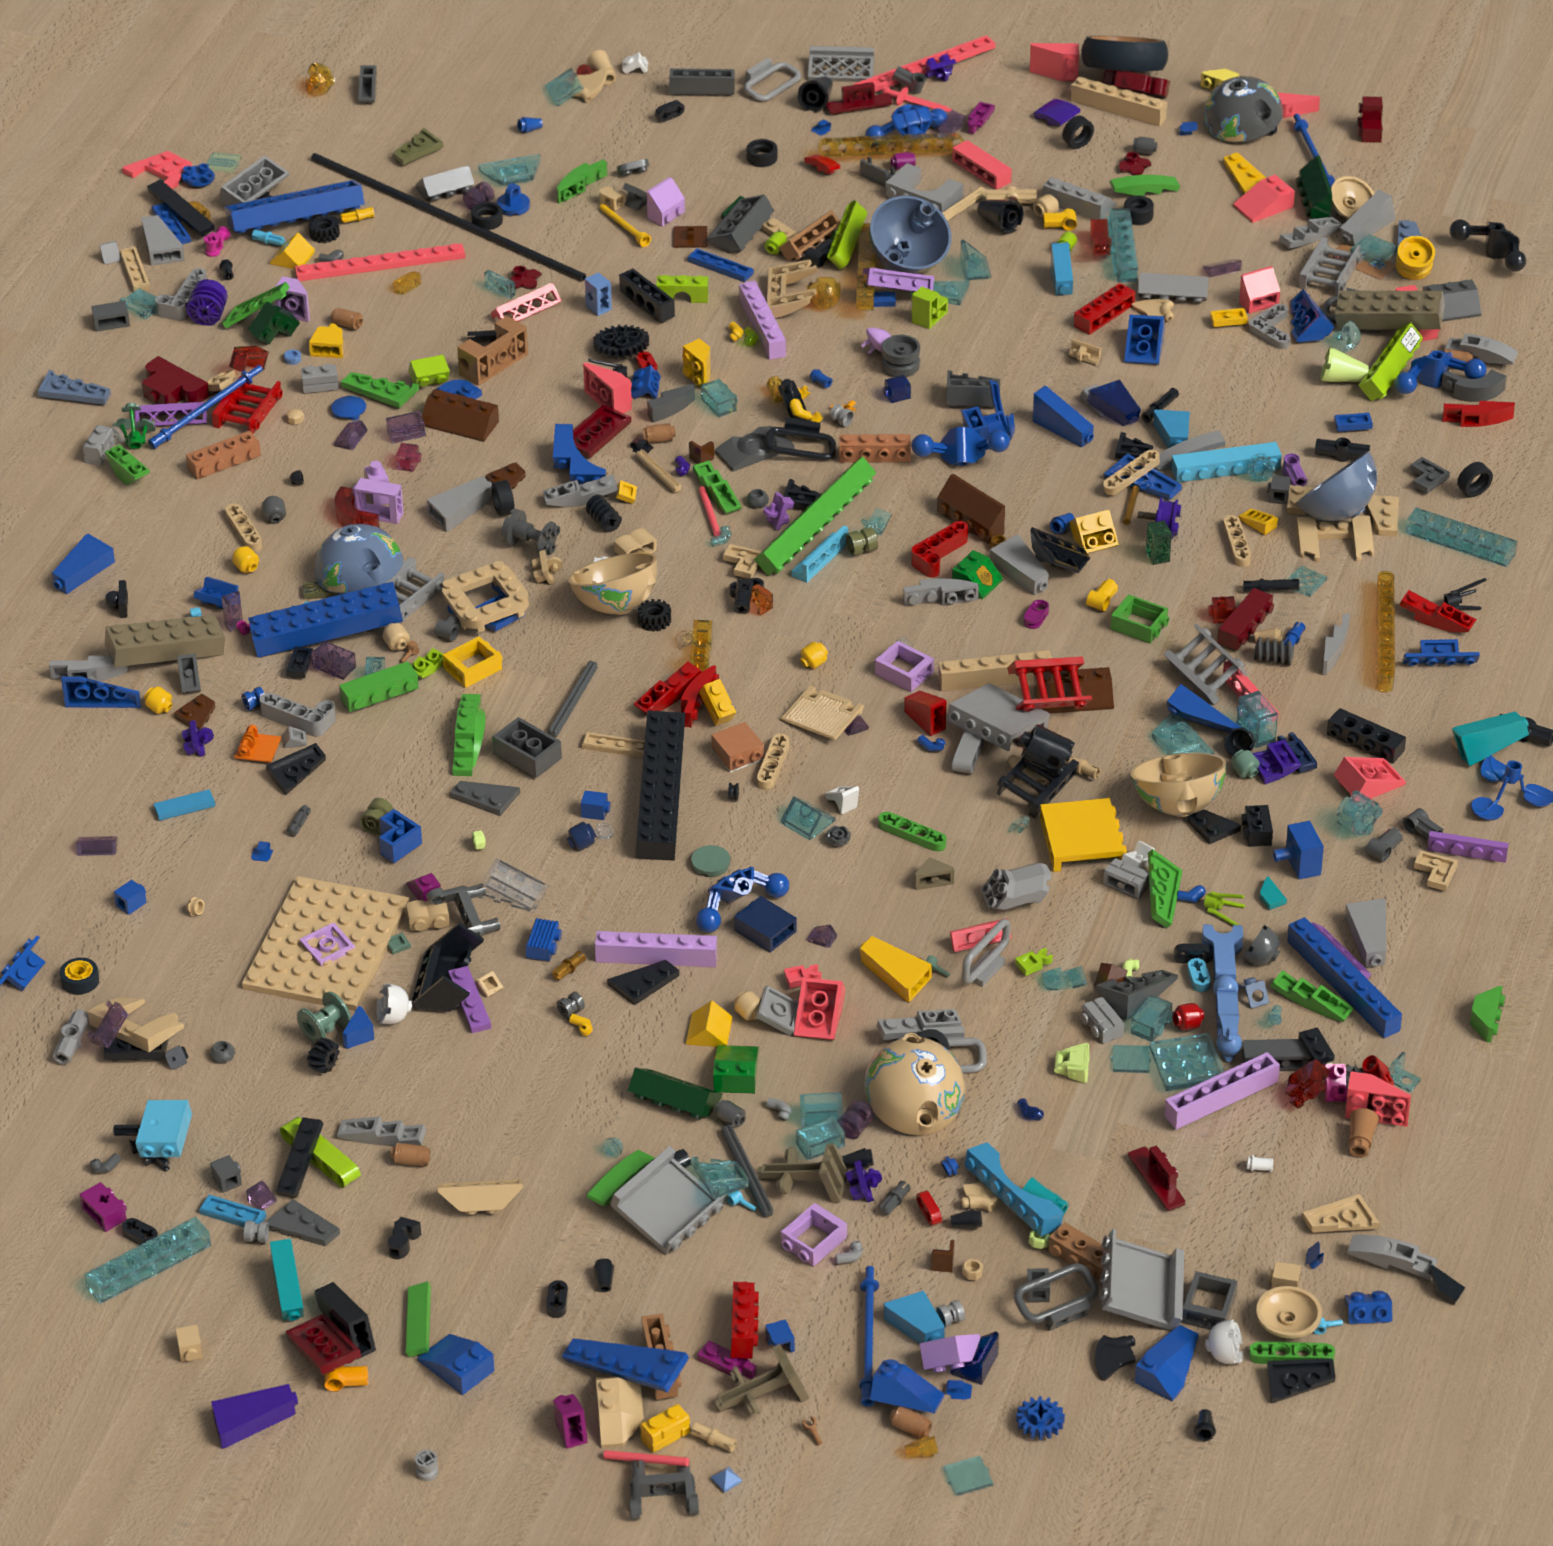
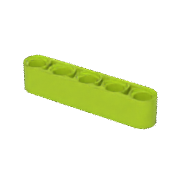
(847, 234)
(325, 1156)

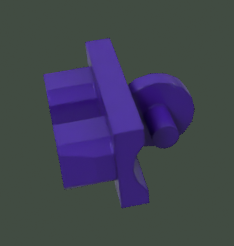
(940, 70)
(196, 738)
(865, 1180)

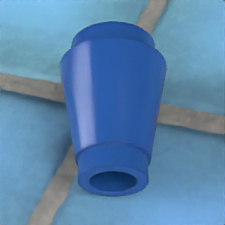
(528, 124)
(1061, 523)

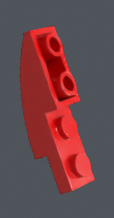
(1479, 415)
(1440, 617)
(668, 692)
(691, 698)

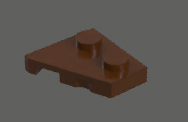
(512, 473)
(197, 709)

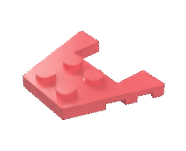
(164, 165)

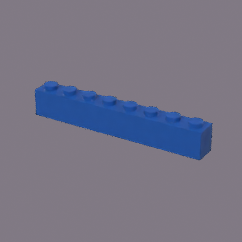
(1344, 977)

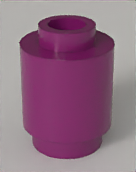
(900, 159)

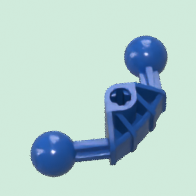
(909, 120)
(1430, 370)
(961, 445)
(733, 888)

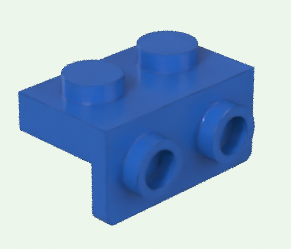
(645, 381)
(214, 590)
(1369, 1307)

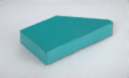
(1271, 895)

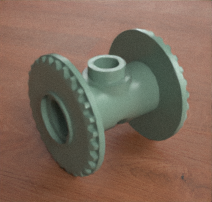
(323, 1021)

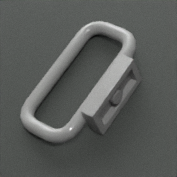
(763, 70)
(991, 961)
(955, 1037)

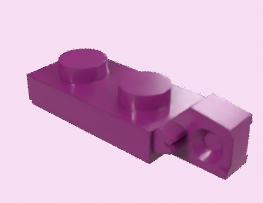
(979, 116)
(720, 1359)

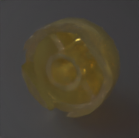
(320, 79)
(827, 292)

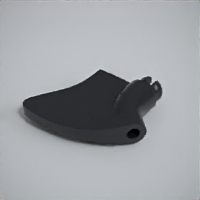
(1113, 1354)

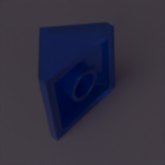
(984, 1357)

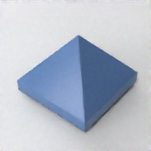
(726, 1479)

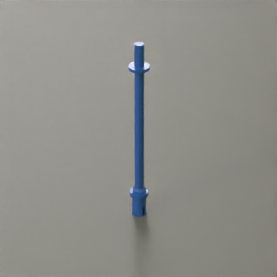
(1301, 126)
(166, 434)
(869, 1286)

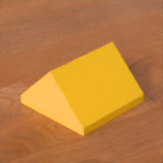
(293, 253)
(709, 1026)

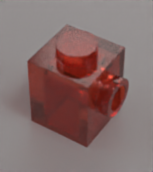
(1221, 608)

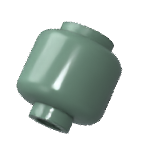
(1245, 764)

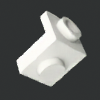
(633, 62)
(1139, 856)

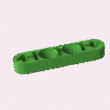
(891, 823)
(1291, 1349)

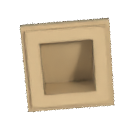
(488, 984)

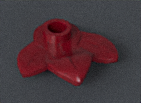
(1134, 163)
(525, 277)

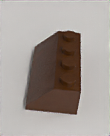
(460, 415)
(968, 504)
(1093, 682)

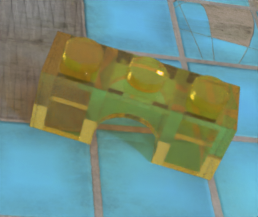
(702, 644)

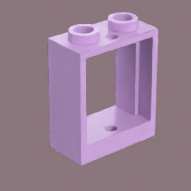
(386, 514)
(907, 680)
(823, 1220)

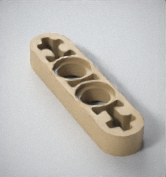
(1147, 460)
(240, 528)
(1237, 541)
(773, 761)

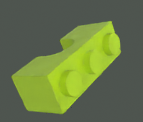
(695, 286)

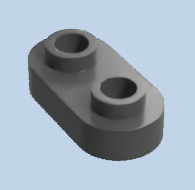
(640, 166)

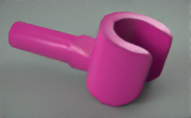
(243, 627)

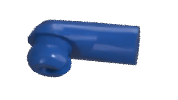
(1193, 895)

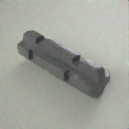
(299, 820)

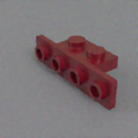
(857, 98)
(1158, 1174)

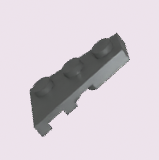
(485, 796)
(303, 1222)

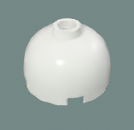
(393, 1004)
(1225, 1342)

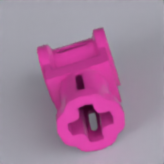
(215, 241)

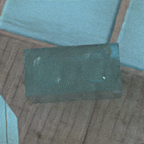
(719, 397)
(1152, 1018)
(819, 1107)
(814, 1137)

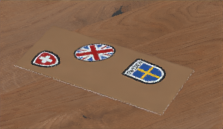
(1366, 266)

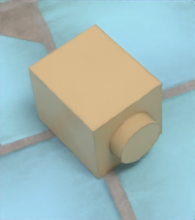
(1284, 1275)
(189, 1343)

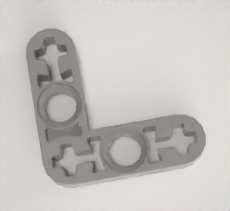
(1260, 326)

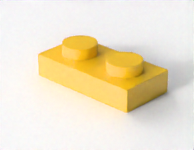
(1228, 317)

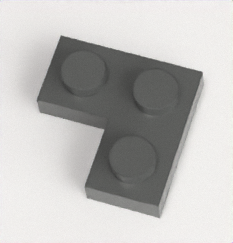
(1429, 475)

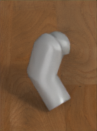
(781, 1106)
(852, 1255)

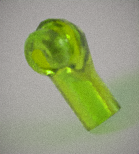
(752, 336)

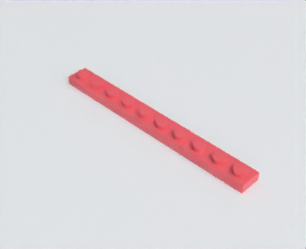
(958, 53)
(380, 262)

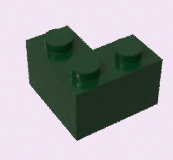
(272, 320)

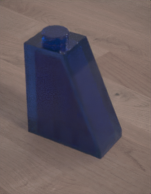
(1115, 402)

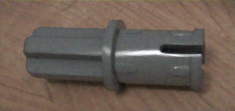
(894, 1198)

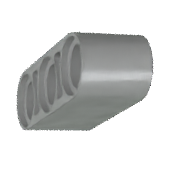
(967, 753)

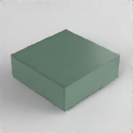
(398, 943)

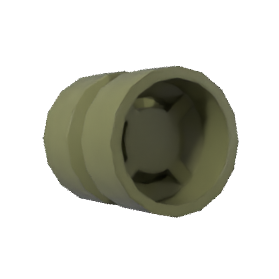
(858, 542)
(371, 817)

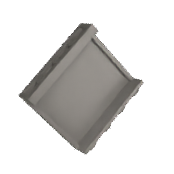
(993, 715)
(666, 1202)
(1142, 1283)

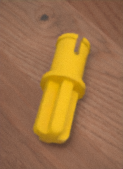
(357, 215)

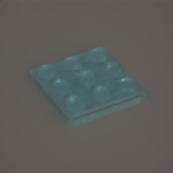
(1186, 1060)

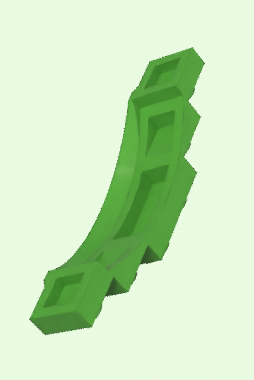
(468, 734)

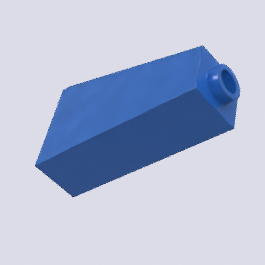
(1060, 418)
(82, 563)

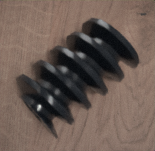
(603, 513)

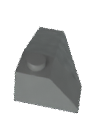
(1129, 995)

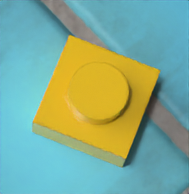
(626, 492)

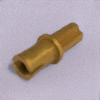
(568, 965)

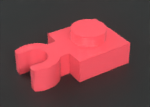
(795, 974)

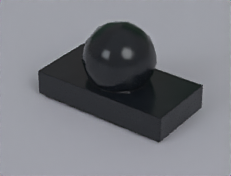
(119, 599)

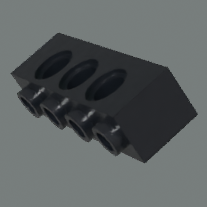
(647, 295)
(1366, 735)

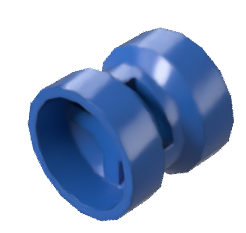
(252, 699)

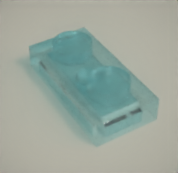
(499, 284)

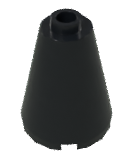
(815, 93)
(1002, 213)

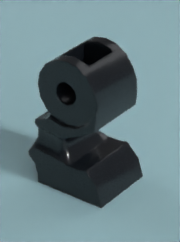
(403, 1231)

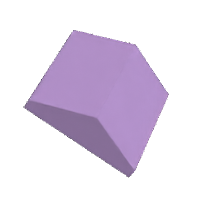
(343, 943)

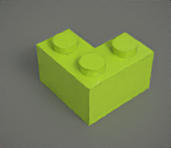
(928, 307)

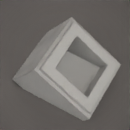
(109, 252)
(294, 738)

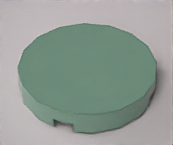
(710, 860)

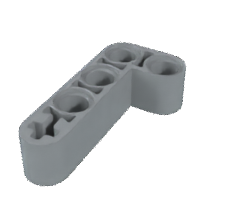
(175, 306)
(292, 714)

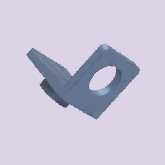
(1252, 984)

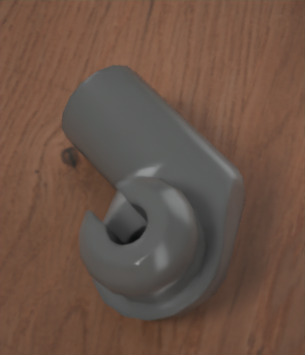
(335, 255)
(109, 1165)

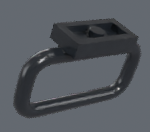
(801, 429)

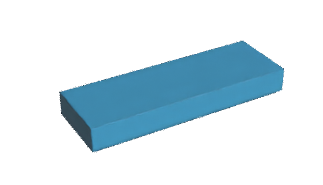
(184, 804)
(230, 1211)

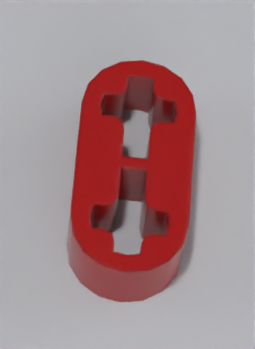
(645, 359)
(929, 1208)

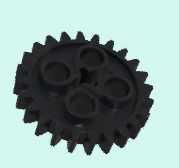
(621, 341)

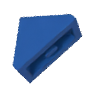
(358, 1029)

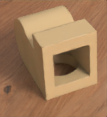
(611, 198)

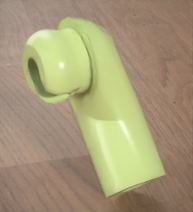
(1130, 965)

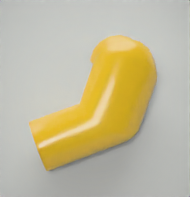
(584, 1024)

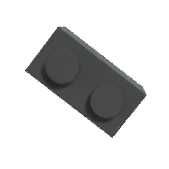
(110, 316)

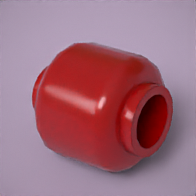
(1188, 1016)

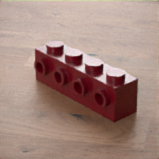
(1245, 619)

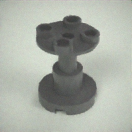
(518, 528)

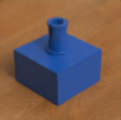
(1302, 850)

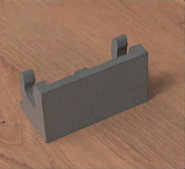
(874, 172)

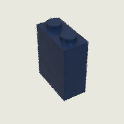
(765, 924)

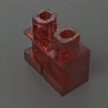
(1306, 1083)

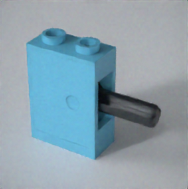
(161, 1128)

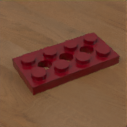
(599, 430)
(323, 1344)

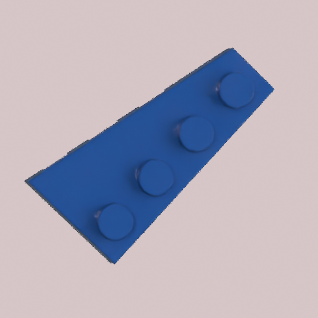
(1152, 482)

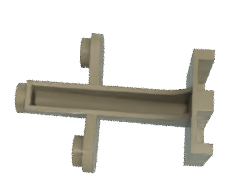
(829, 1171)
(778, 1377)

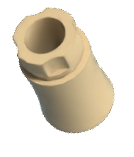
(599, 60)

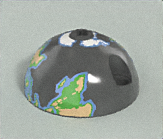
(1234, 109)

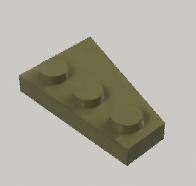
(418, 147)

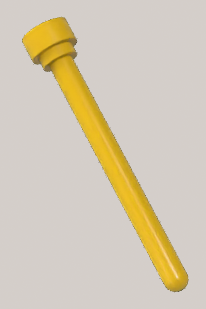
(641, 237)

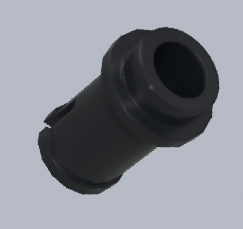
(226, 267)

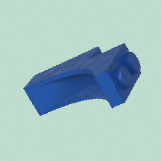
(568, 457)

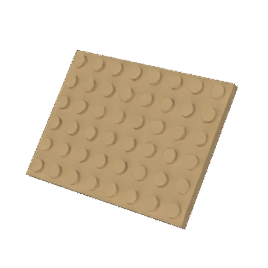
(290, 971)

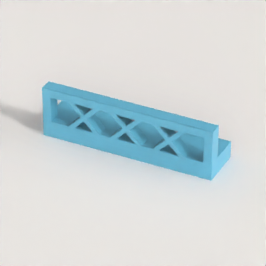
(821, 555)

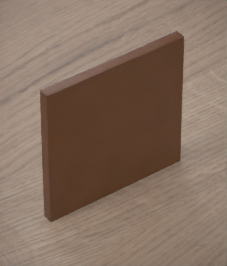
(690, 236)

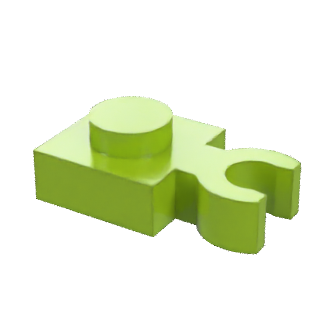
(1033, 962)

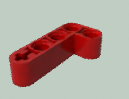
(927, 553)

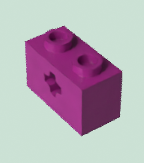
(103, 1206)

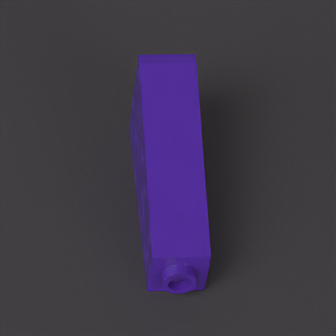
(252, 1412)

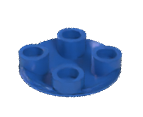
(198, 175)
(348, 407)

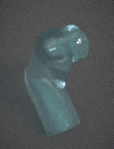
(723, 537)

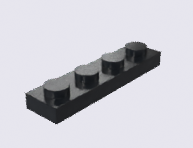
(299, 1157)

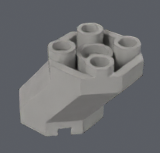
(1016, 886)

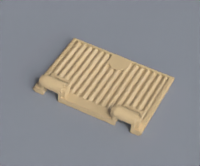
(822, 713)

